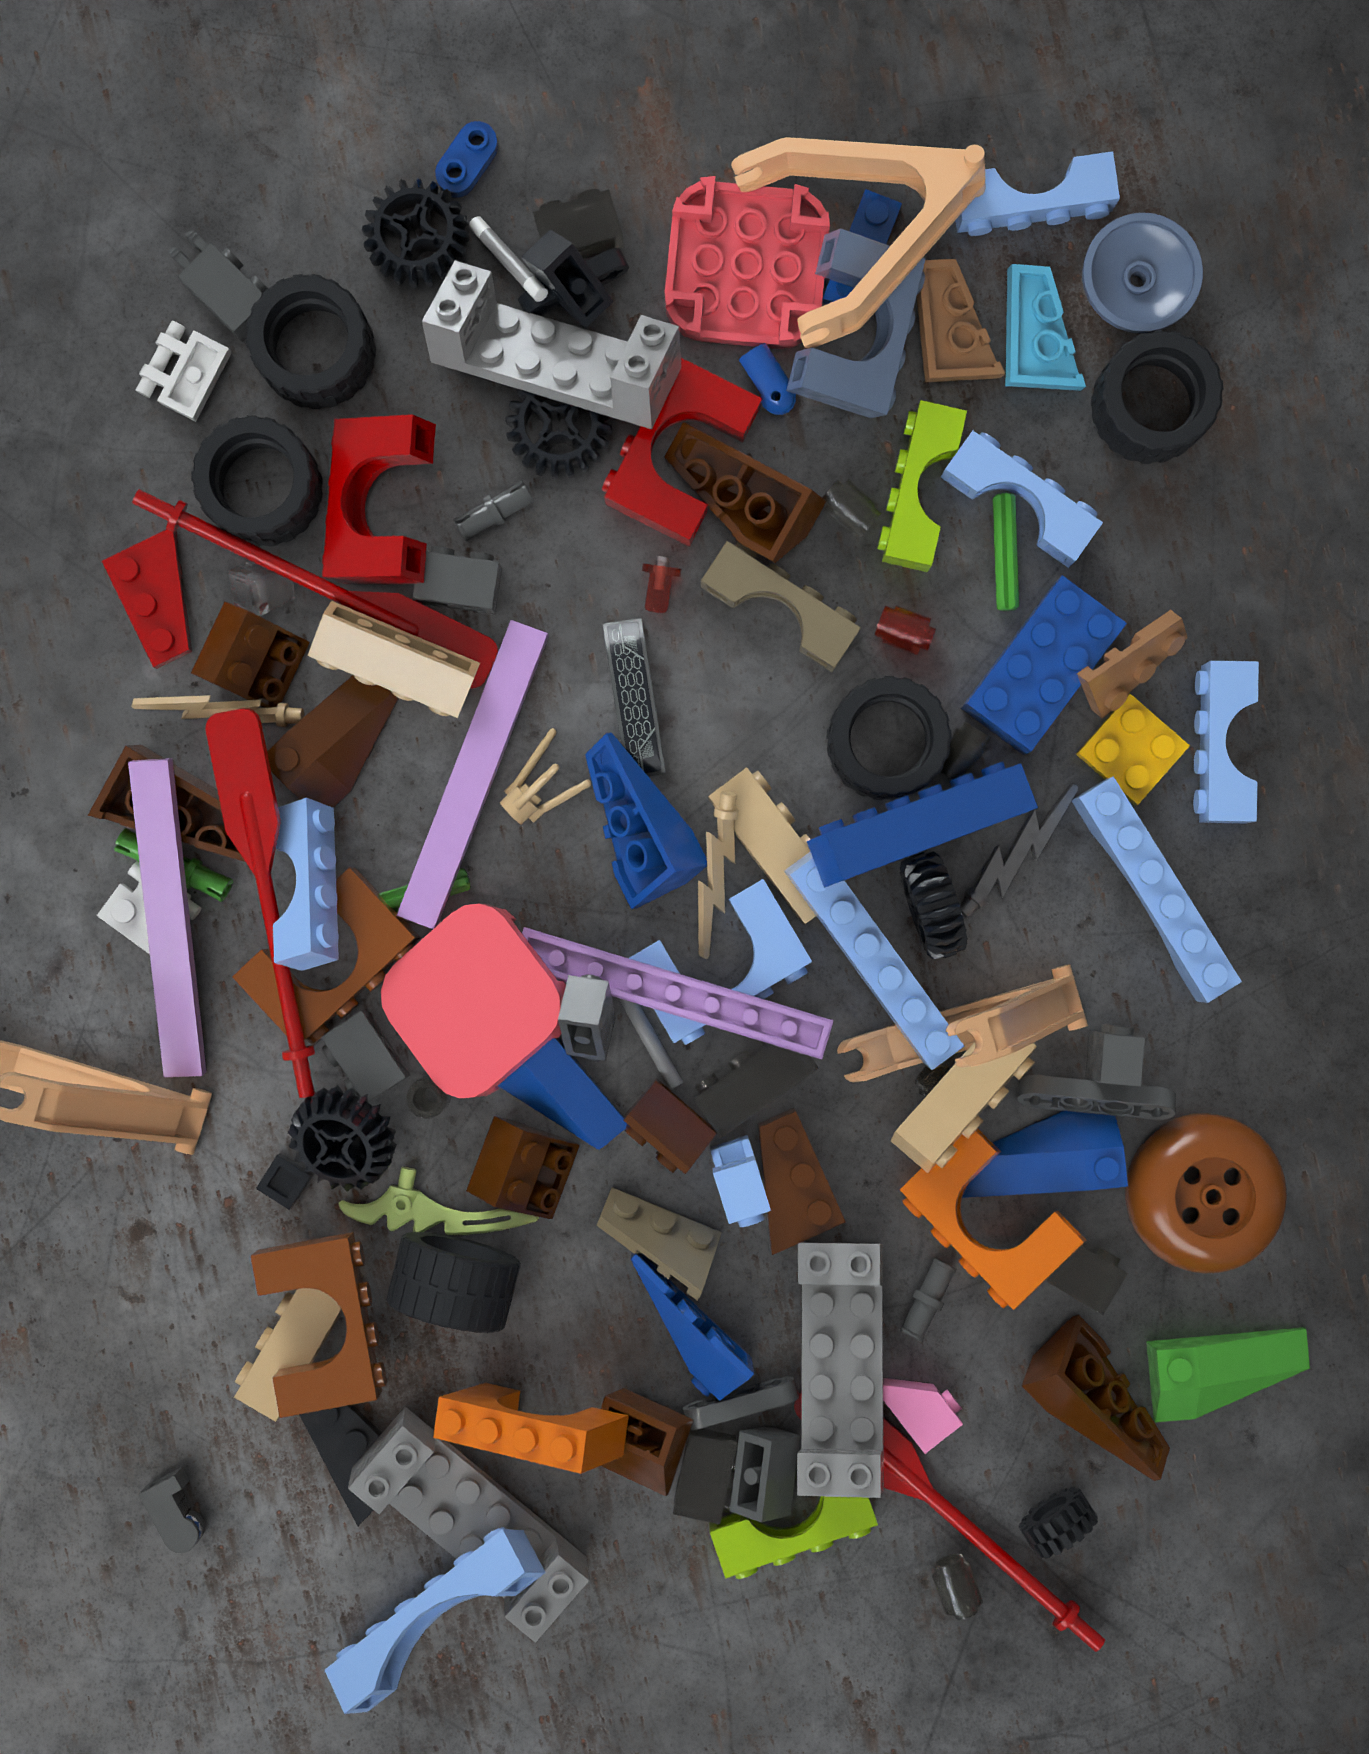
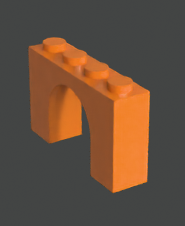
(1009, 1272)
(490, 1421)

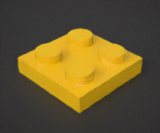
(1133, 749)

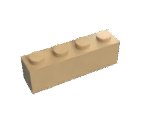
(393, 660)
(768, 835)
(955, 1107)
(294, 1341)

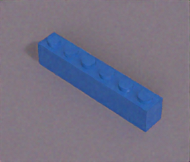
(921, 824)

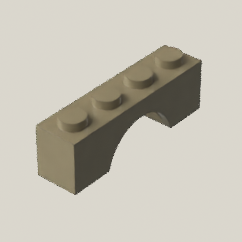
(740, 577)

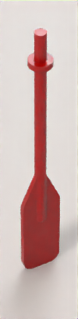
(383, 606)
(253, 826)
(907, 1476)

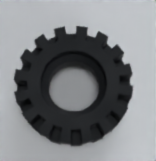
(1058, 1522)

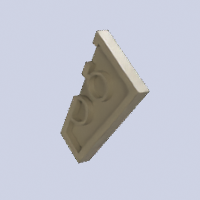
(668, 1239)

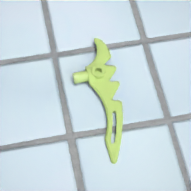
(404, 1204)

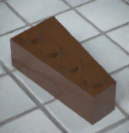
(197, 804)

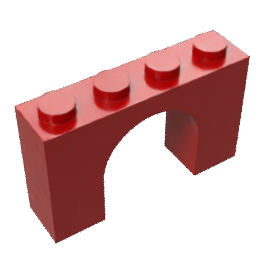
(359, 455)
(637, 486)

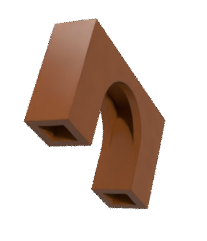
(380, 942)
(333, 1268)

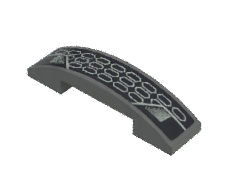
(634, 694)

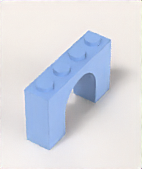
(775, 955)

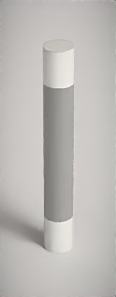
(508, 259)

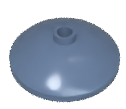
(1155, 252)

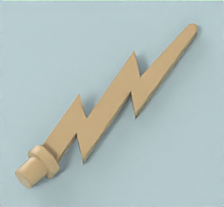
(201, 708)
(716, 851)

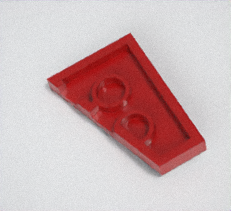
(152, 595)

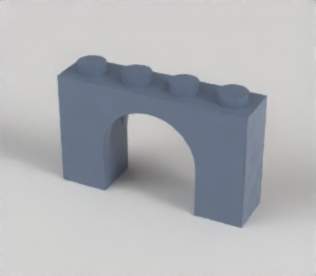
(865, 384)

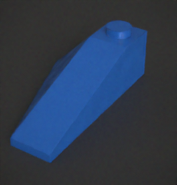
(649, 837)
(566, 1094)
(1056, 1156)
(707, 1350)

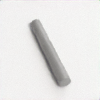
(652, 1043)

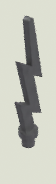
(1004, 871)

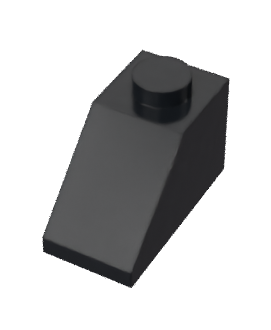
(567, 277)

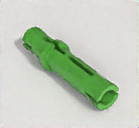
(196, 874)

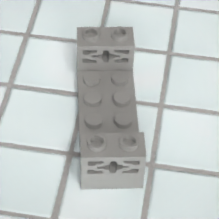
(548, 357)
(841, 1370)
(459, 1507)

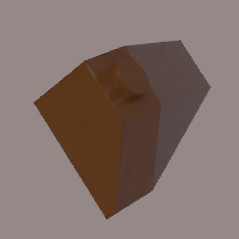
(750, 498)
(332, 742)
(1085, 1392)

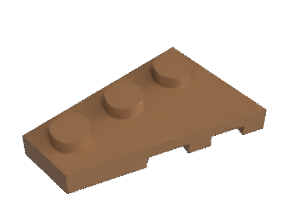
(950, 331)
(1126, 669)

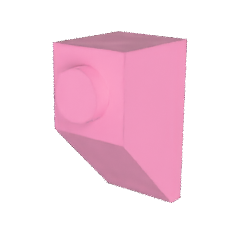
(922, 1410)

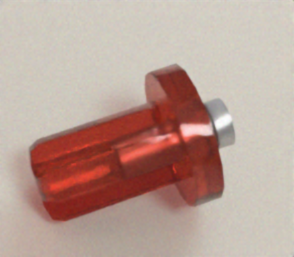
(659, 584)

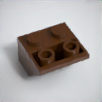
(250, 656)
(669, 1127)
(522, 1168)
(652, 1440)

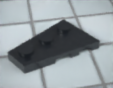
(341, 1440)

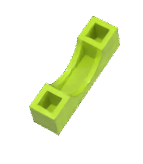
(934, 437)
(748, 1544)

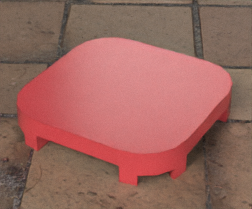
(744, 263)
(473, 1000)

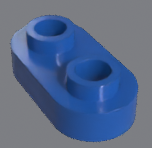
(469, 158)

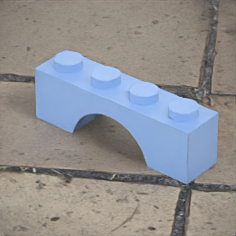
(1087, 190)
(1063, 524)
(1224, 791)
(309, 927)

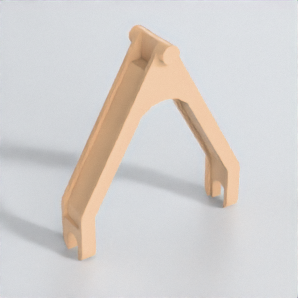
(942, 176)
(994, 1023)
(96, 1102)

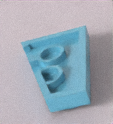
(1035, 333)

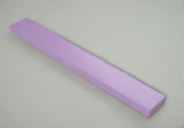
(473, 775)
(167, 917)
(686, 995)

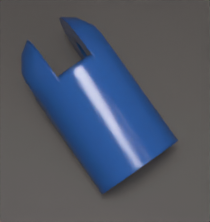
(768, 379)

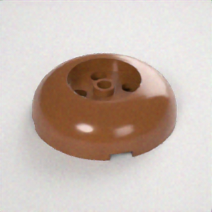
(1160, 1194)

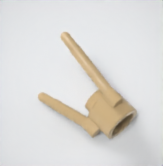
(523, 801)

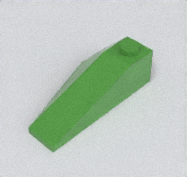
(1216, 1370)

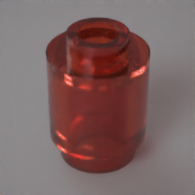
(905, 629)

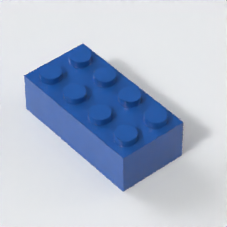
(1041, 665)

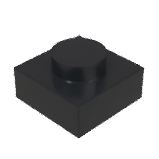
(284, 1181)

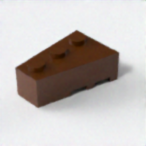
(794, 1184)

